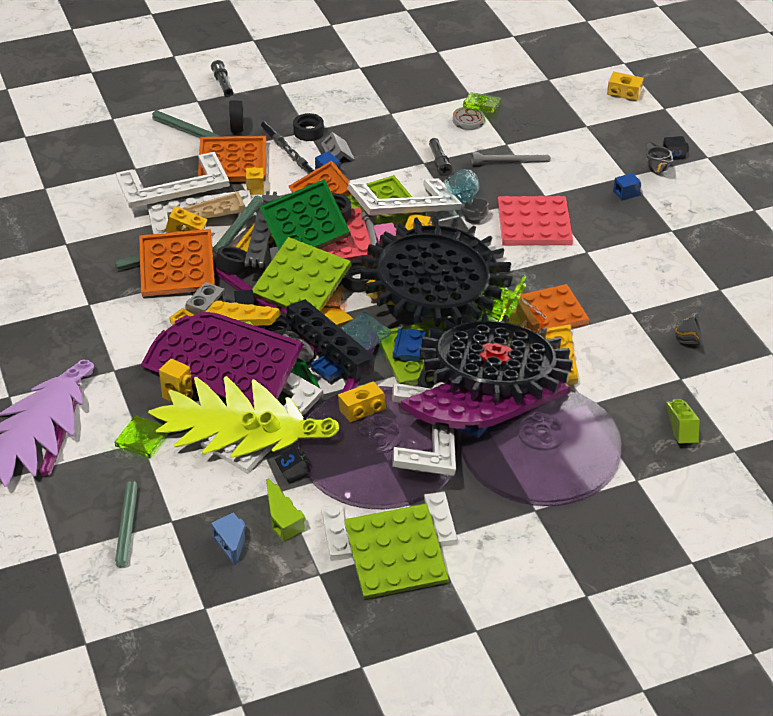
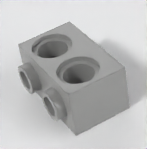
(204, 298)

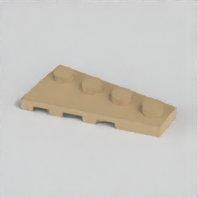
(218, 207)

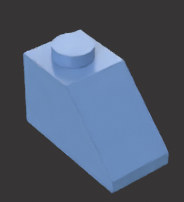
(229, 535)

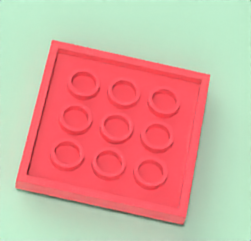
(534, 220)
(355, 245)

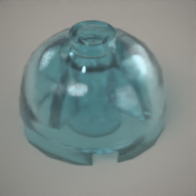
(463, 184)

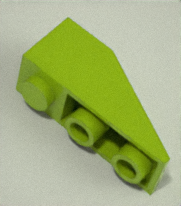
(683, 421)
(285, 518)

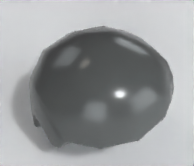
(476, 210)

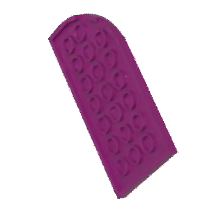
(226, 347)
(460, 410)

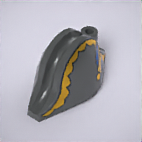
(658, 157)
(689, 330)

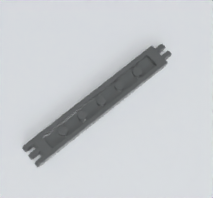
(260, 236)

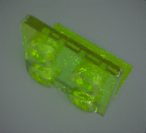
(508, 299)

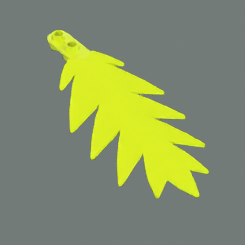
(239, 420)

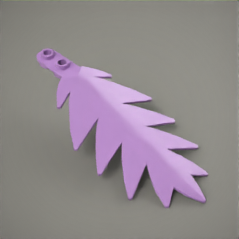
(34, 420)

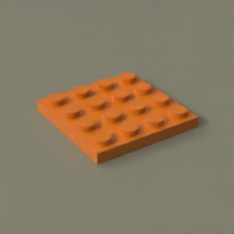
(235, 154)
(176, 262)

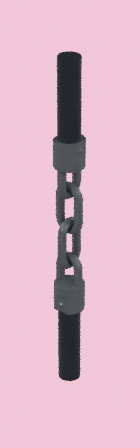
(279, 140)

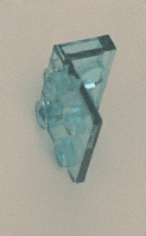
(366, 330)

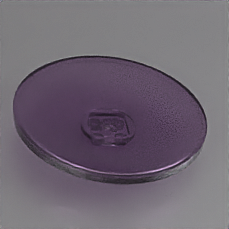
(358, 464)
(550, 467)

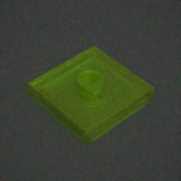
(482, 102)
(141, 437)

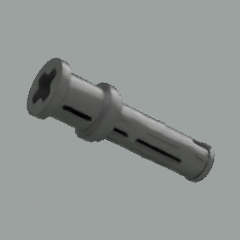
(227, 90)
(441, 160)

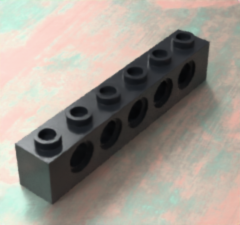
(330, 339)

